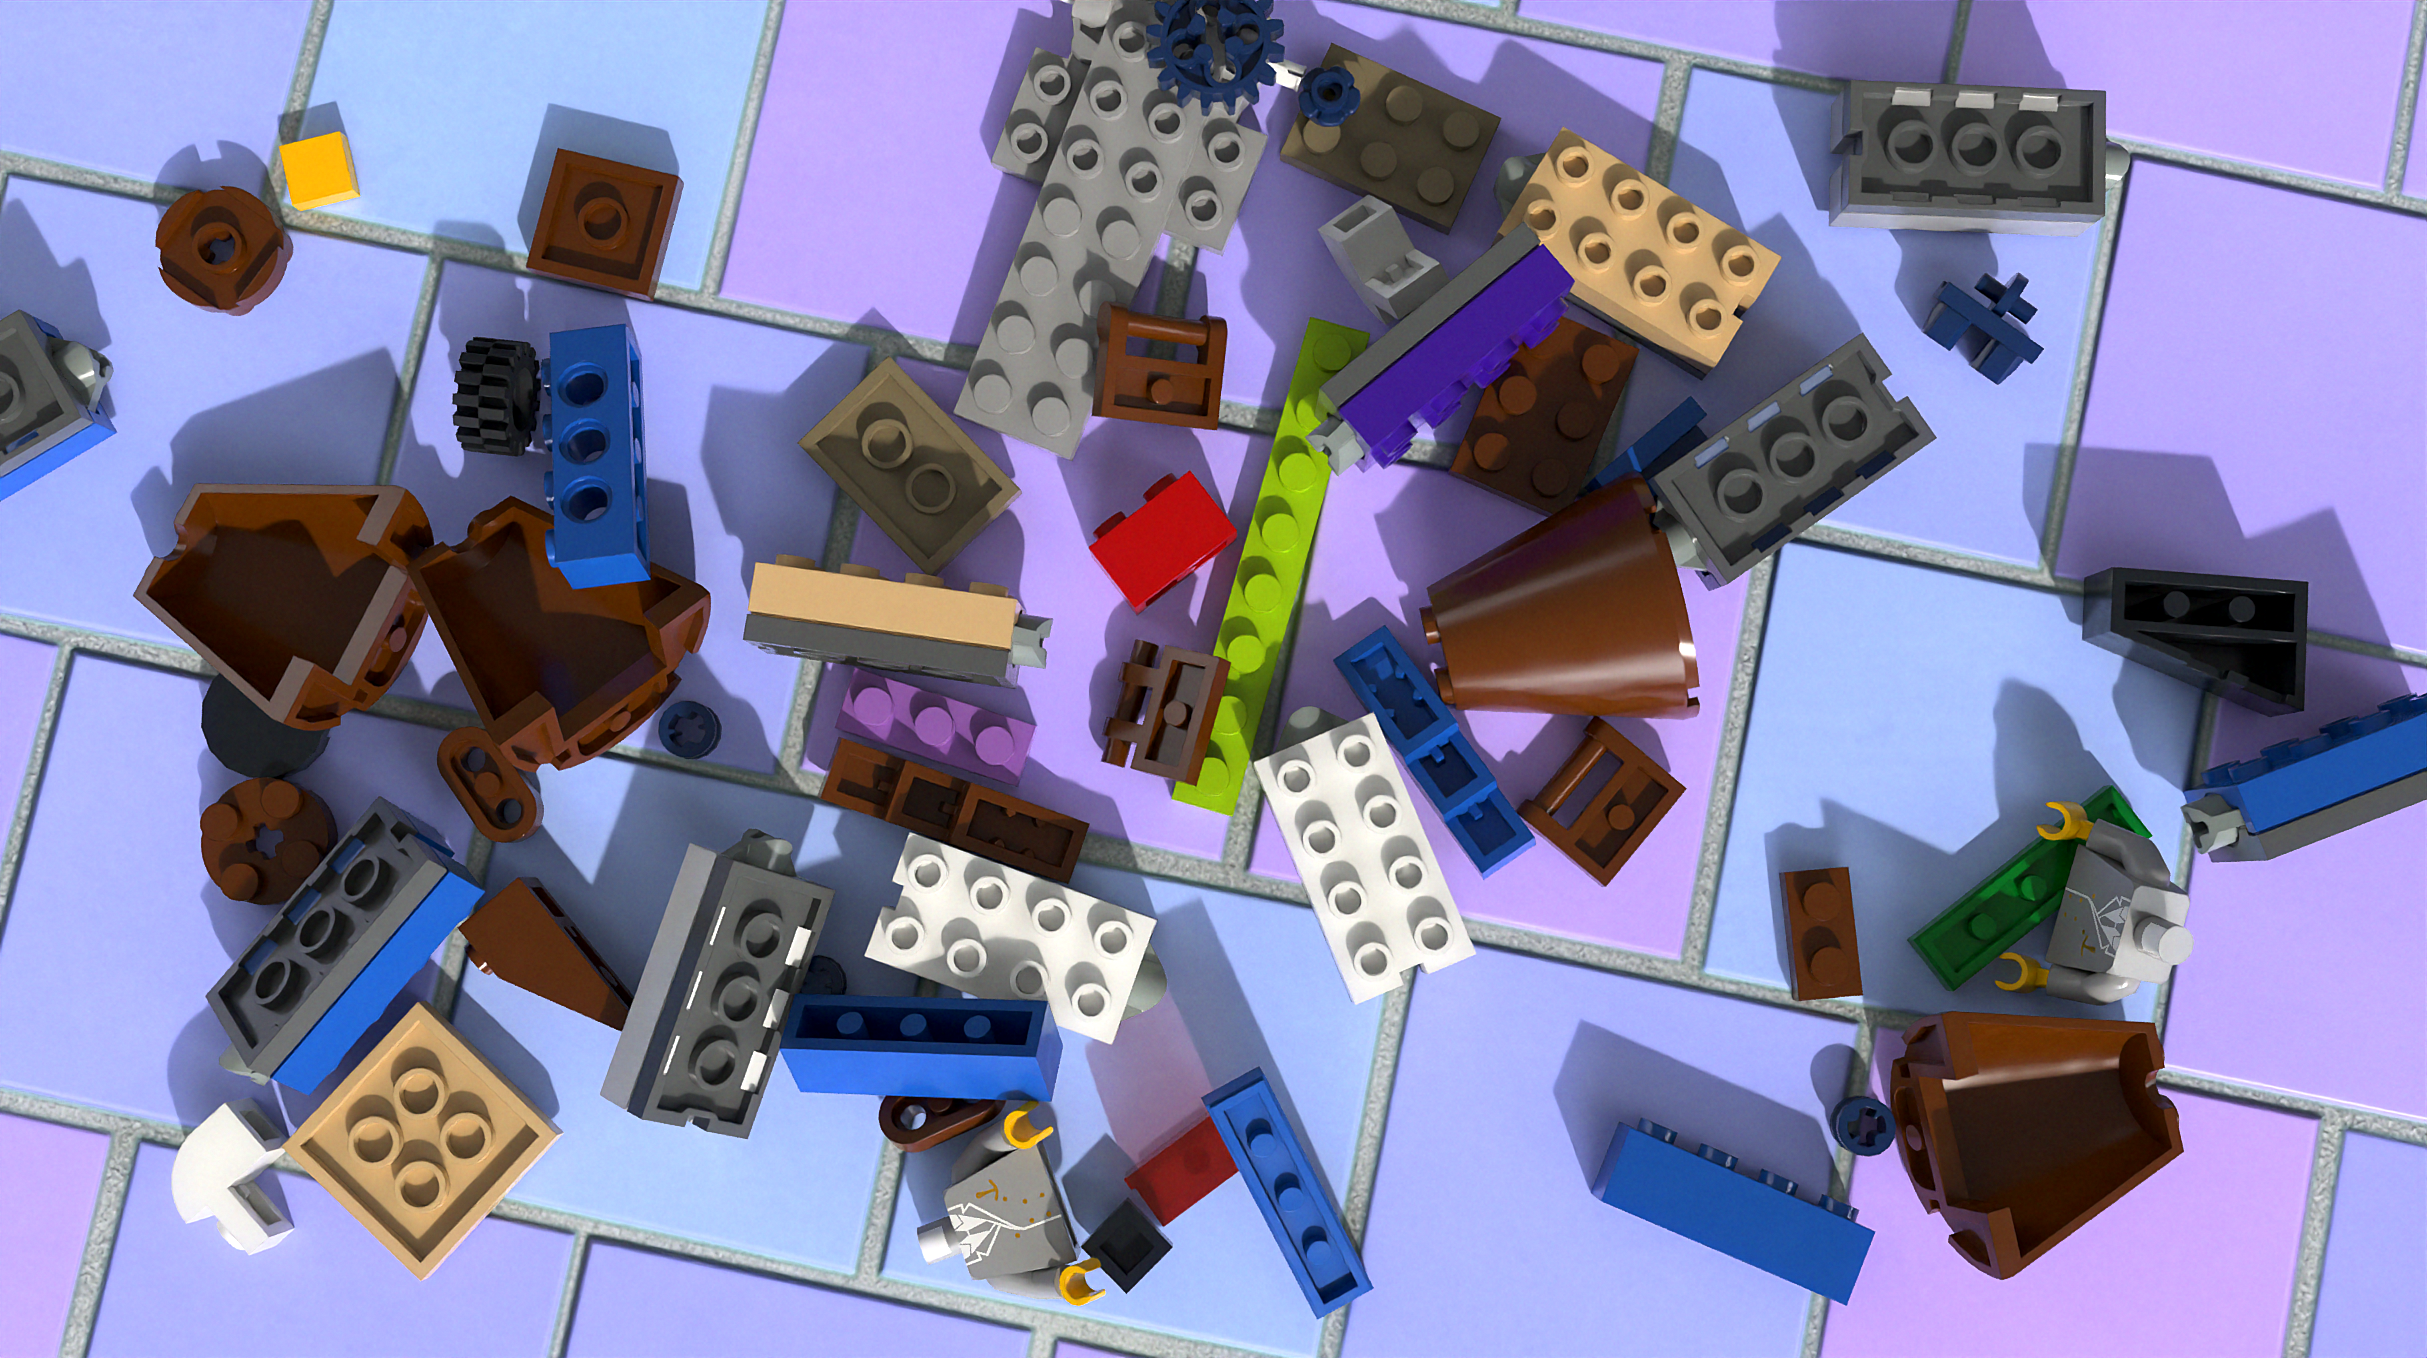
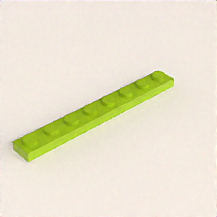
(1270, 568)

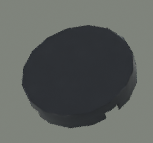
(251, 740)

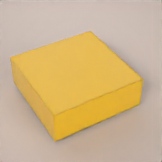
(319, 171)

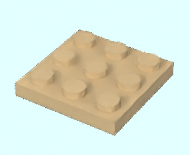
(422, 1140)

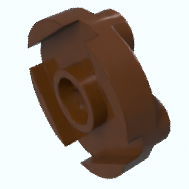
(234, 284)
(235, 824)

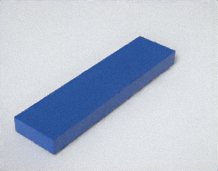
(1287, 1192)

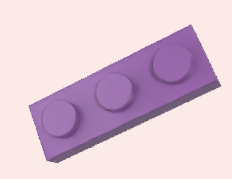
(936, 727)

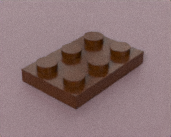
(1545, 418)

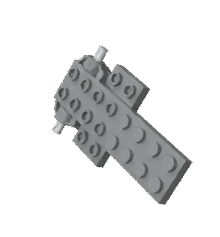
(1113, 177)

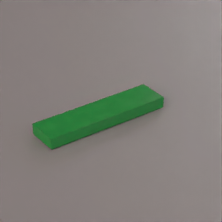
(2011, 899)

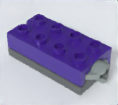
(1440, 351)

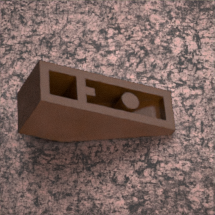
(541, 950)

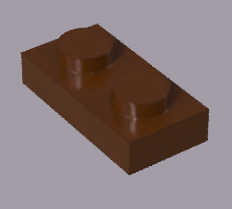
(1820, 934)

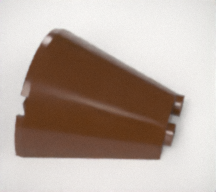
(296, 592)
(1570, 617)
(547, 663)
(2028, 1126)

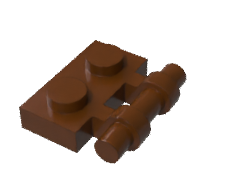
(1178, 715)

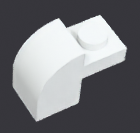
(1381, 259)
(218, 1172)

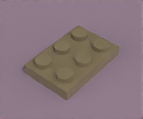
(1400, 145)
(910, 467)

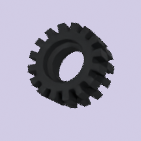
(496, 396)

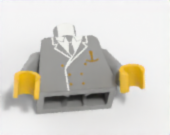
(2115, 918)
(1010, 1216)

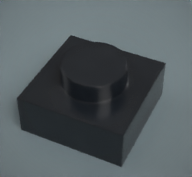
(1127, 1245)

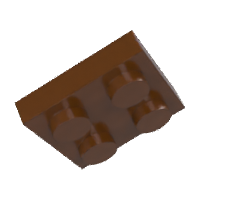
(605, 224)

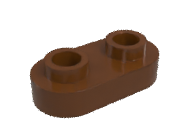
(490, 788)
(943, 1121)

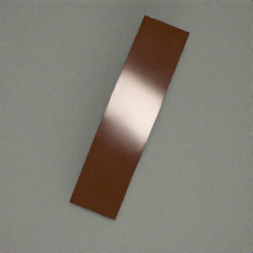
(953, 810)

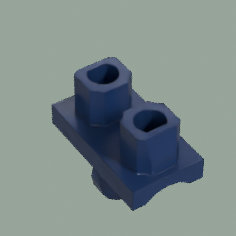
(2006, 344)

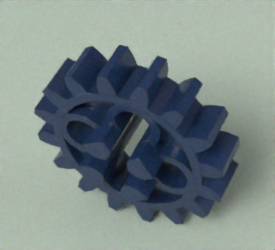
(1194, 75)

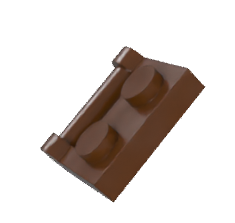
(1159, 388)
(1616, 816)

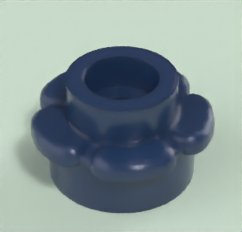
(1329, 112)

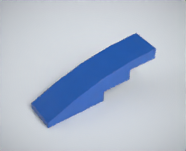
(1435, 752)

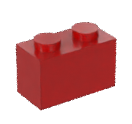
(1161, 540)

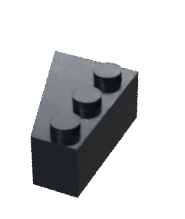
(2206, 630)

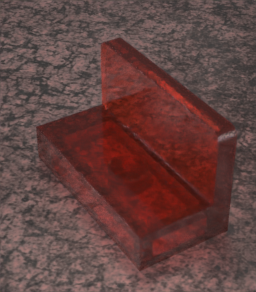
(1182, 1170)

